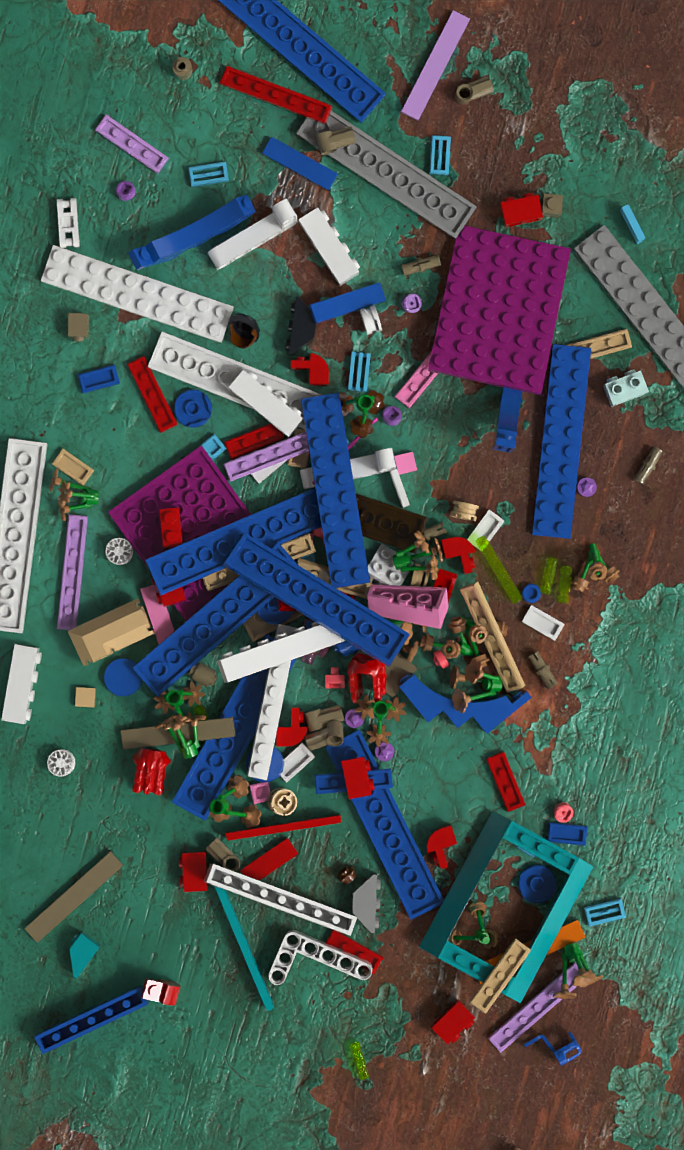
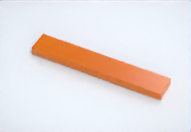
(567, 935)

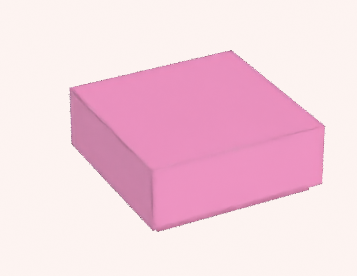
(405, 463)
(260, 792)

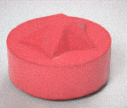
(440, 660)
(563, 812)

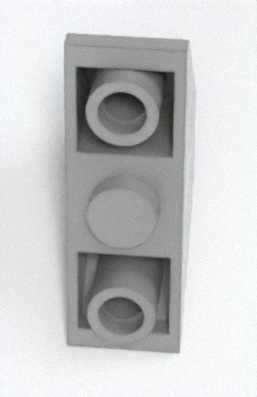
(366, 902)

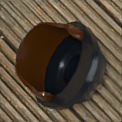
(243, 330)

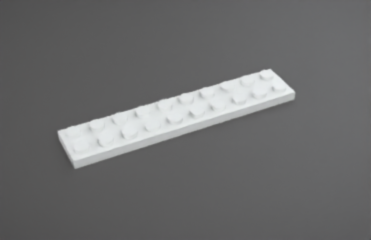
(137, 294)
(216, 372)
(18, 527)

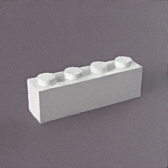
(328, 246)
(265, 403)
(20, 684)

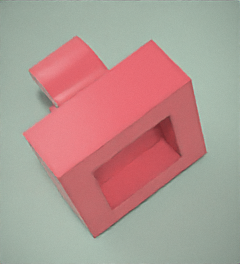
(334, 680)

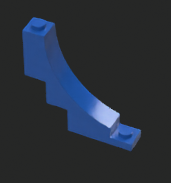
(193, 235)
(507, 420)
(486, 712)

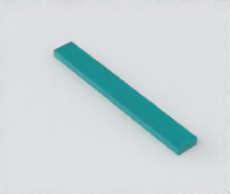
(245, 948)

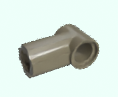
(475, 90)
(330, 141)
(319, 718)
(331, 735)
(222, 854)

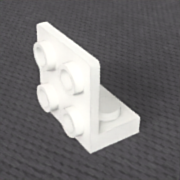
(383, 570)

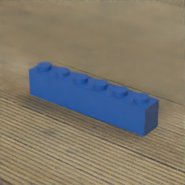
(91, 1019)

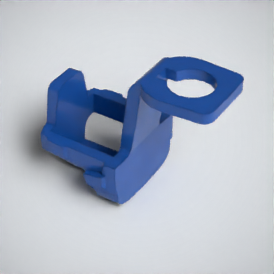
(560, 1054)

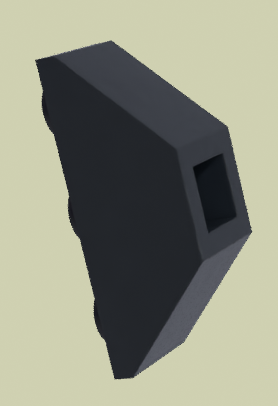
(301, 327)

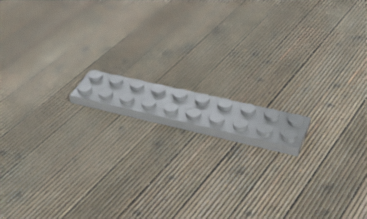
(395, 176)
(635, 298)

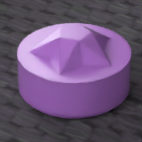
(125, 190)
(411, 303)
(391, 415)
(586, 487)
(353, 719)
(384, 751)

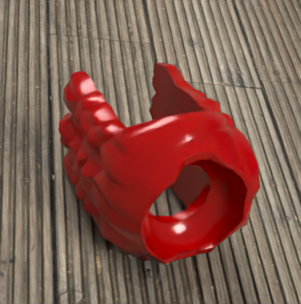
(366, 664)
(150, 771)

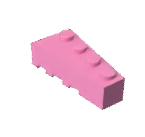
(410, 603)

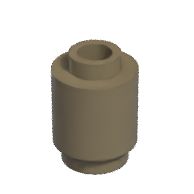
(185, 73)
(203, 674)

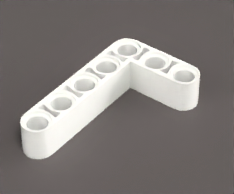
(255, 235)
(364, 466)
(317, 955)

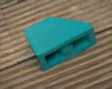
(81, 952)

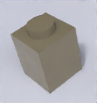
(552, 205)
(78, 326)

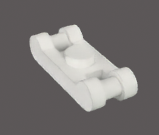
(68, 223)

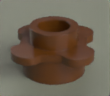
(346, 874)

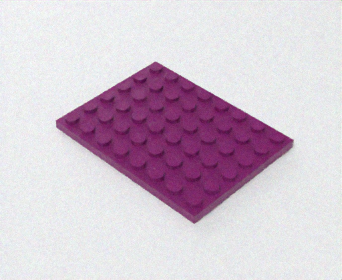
(499, 310)
(204, 505)

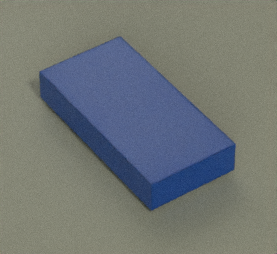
(98, 379)
(567, 833)

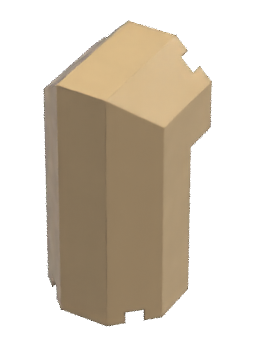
(111, 631)

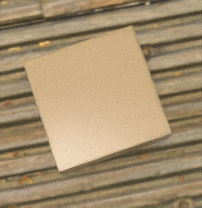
(85, 697)

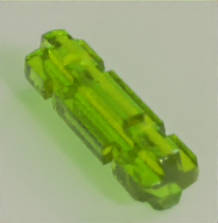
(548, 575)
(564, 584)
(359, 1061)

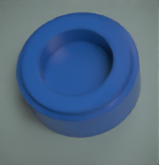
(531, 593)

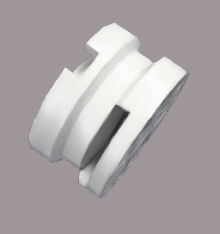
(371, 319)
(119, 551)
(61, 762)

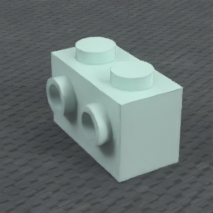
(625, 388)

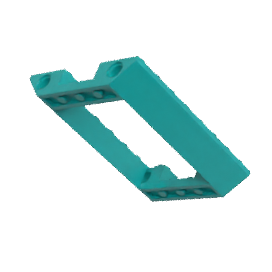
(494, 830)

